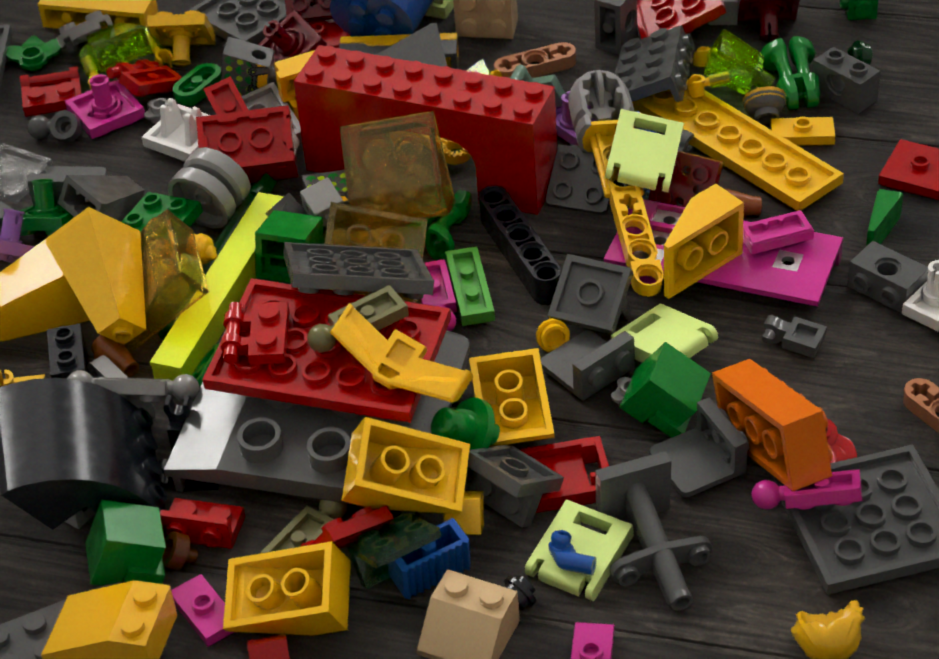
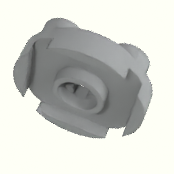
(78, 33)

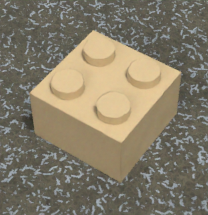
(485, 18)

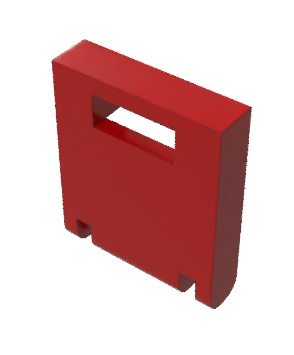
(568, 460)

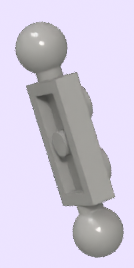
(148, 389)

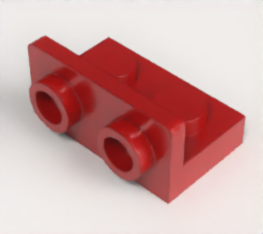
(204, 522)

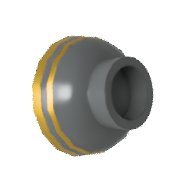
(764, 103)

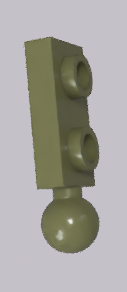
(377, 308)
(307, 525)

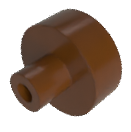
(178, 551)

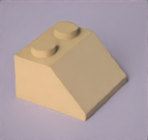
(468, 619)

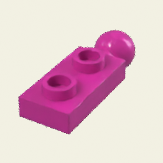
(443, 292)
(840, 489)

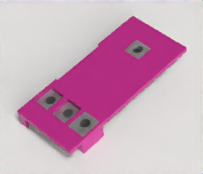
(754, 273)

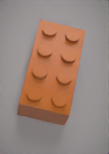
(780, 424)

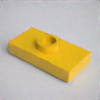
(805, 130)

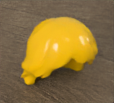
(831, 634)

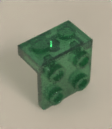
(379, 547)

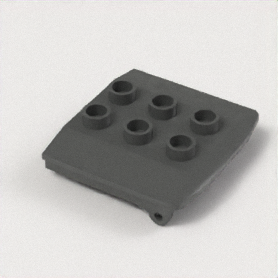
(282, 443)

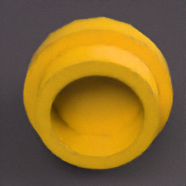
(206, 248)
(552, 334)

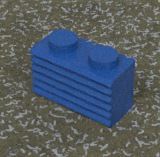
(429, 563)

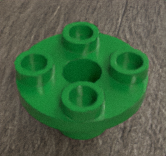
(469, 422)

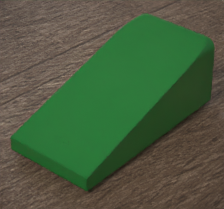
(884, 215)

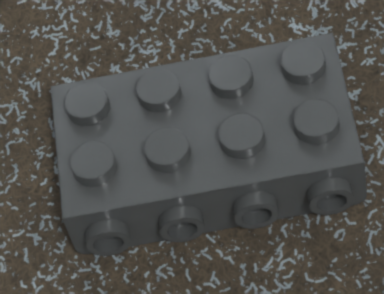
(656, 63)

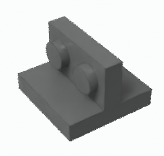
(591, 294)
(511, 481)

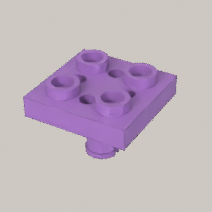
(10, 246)

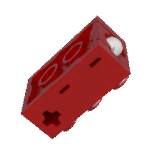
(254, 139)

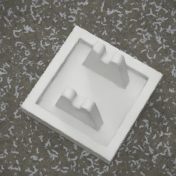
(175, 132)

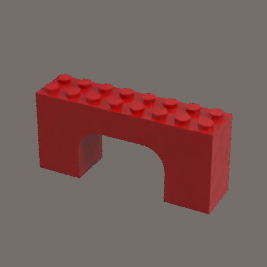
(496, 119)

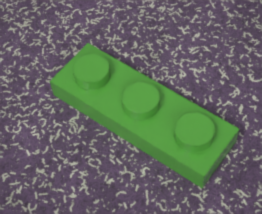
(470, 286)

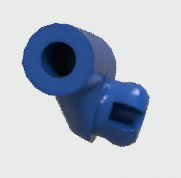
(566, 556)

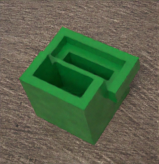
(270, 240)
(666, 390)
(125, 544)

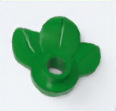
(33, 53)

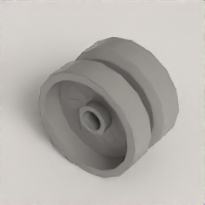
(214, 182)

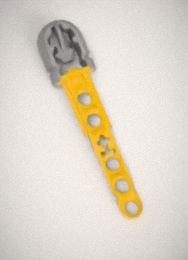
(607, 96)

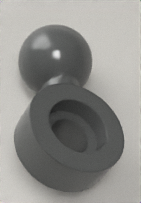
(40, 126)

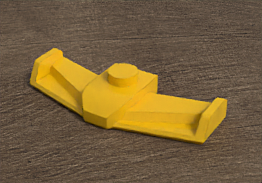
(398, 360)

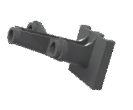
(636, 494)

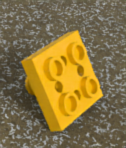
(181, 32)

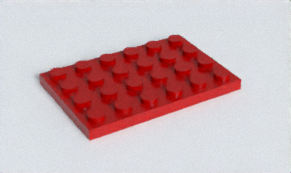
(328, 378)

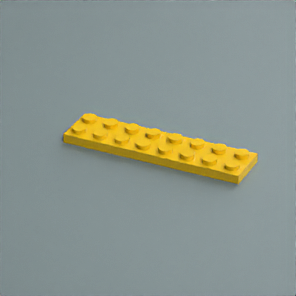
(747, 147)

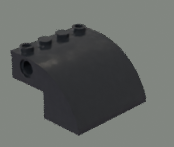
(72, 447)

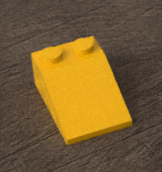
(703, 239)
(517, 394)
(405, 469)
(289, 591)
(114, 623)

